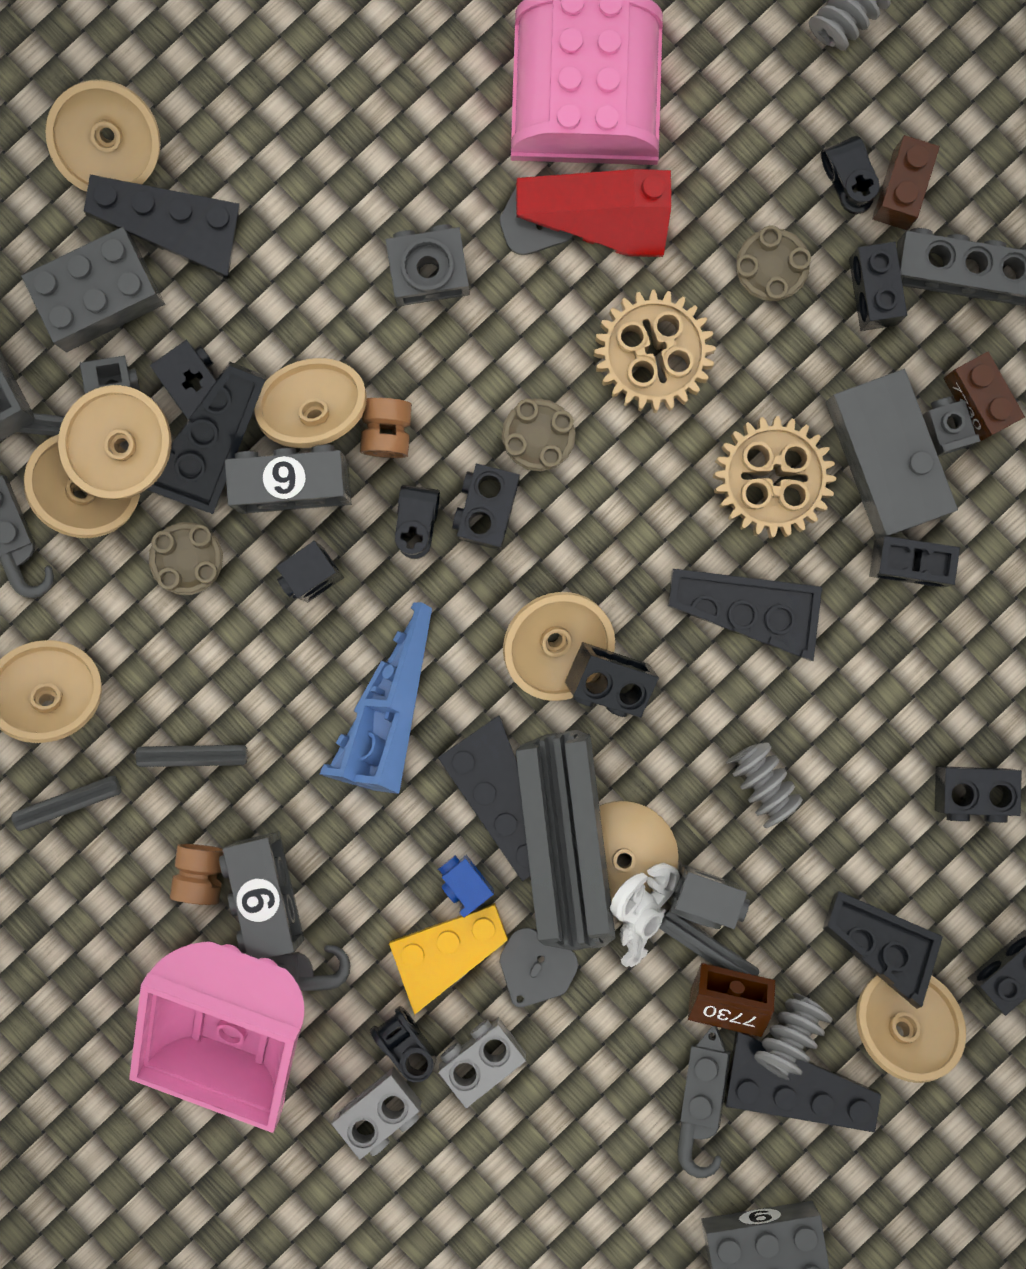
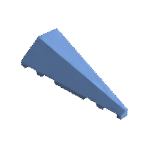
(378, 740)

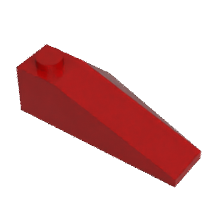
(609, 208)

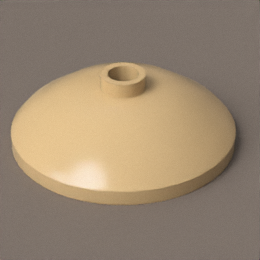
(77, 138)
(310, 403)
(92, 439)
(54, 503)
(542, 665)
(47, 673)
(641, 834)
(931, 1037)

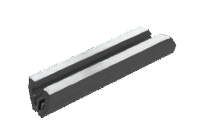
(565, 841)

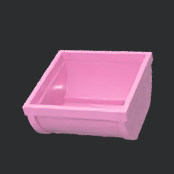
(587, 81)
(219, 1031)

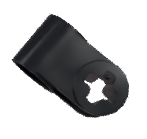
(850, 168)
(416, 513)
(403, 1044)

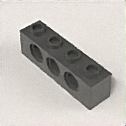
(954, 276)

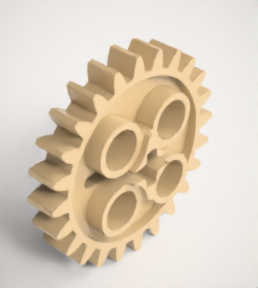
(686, 343)
(774, 443)

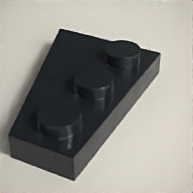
(886, 944)

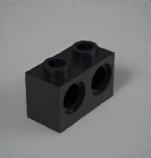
(877, 286)
(496, 508)
(914, 561)
(308, 573)
(615, 673)
(978, 785)
(1004, 976)

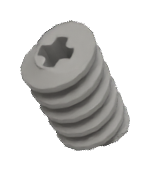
(843, 18)
(766, 783)
(792, 1036)

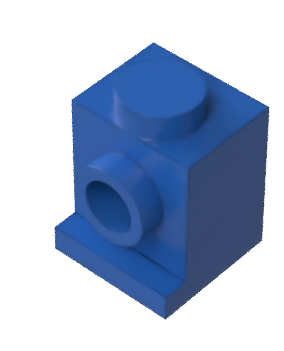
(465, 884)

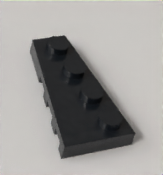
(176, 221)
(489, 780)
(812, 1097)

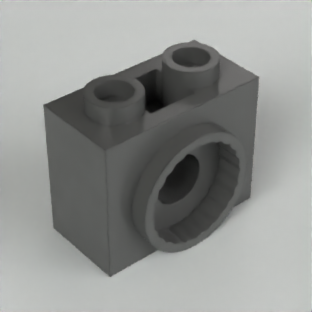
(412, 251)
(708, 899)

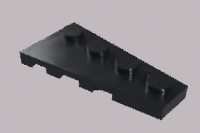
(210, 436)
(760, 609)

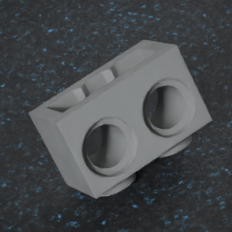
(489, 1068)
(371, 1107)

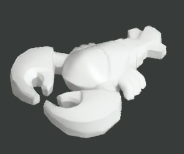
(642, 910)

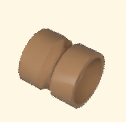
(386, 414)
(197, 875)

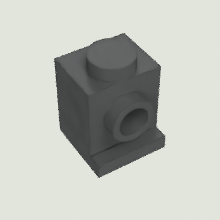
(108, 372)
(943, 437)

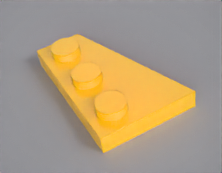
(445, 952)

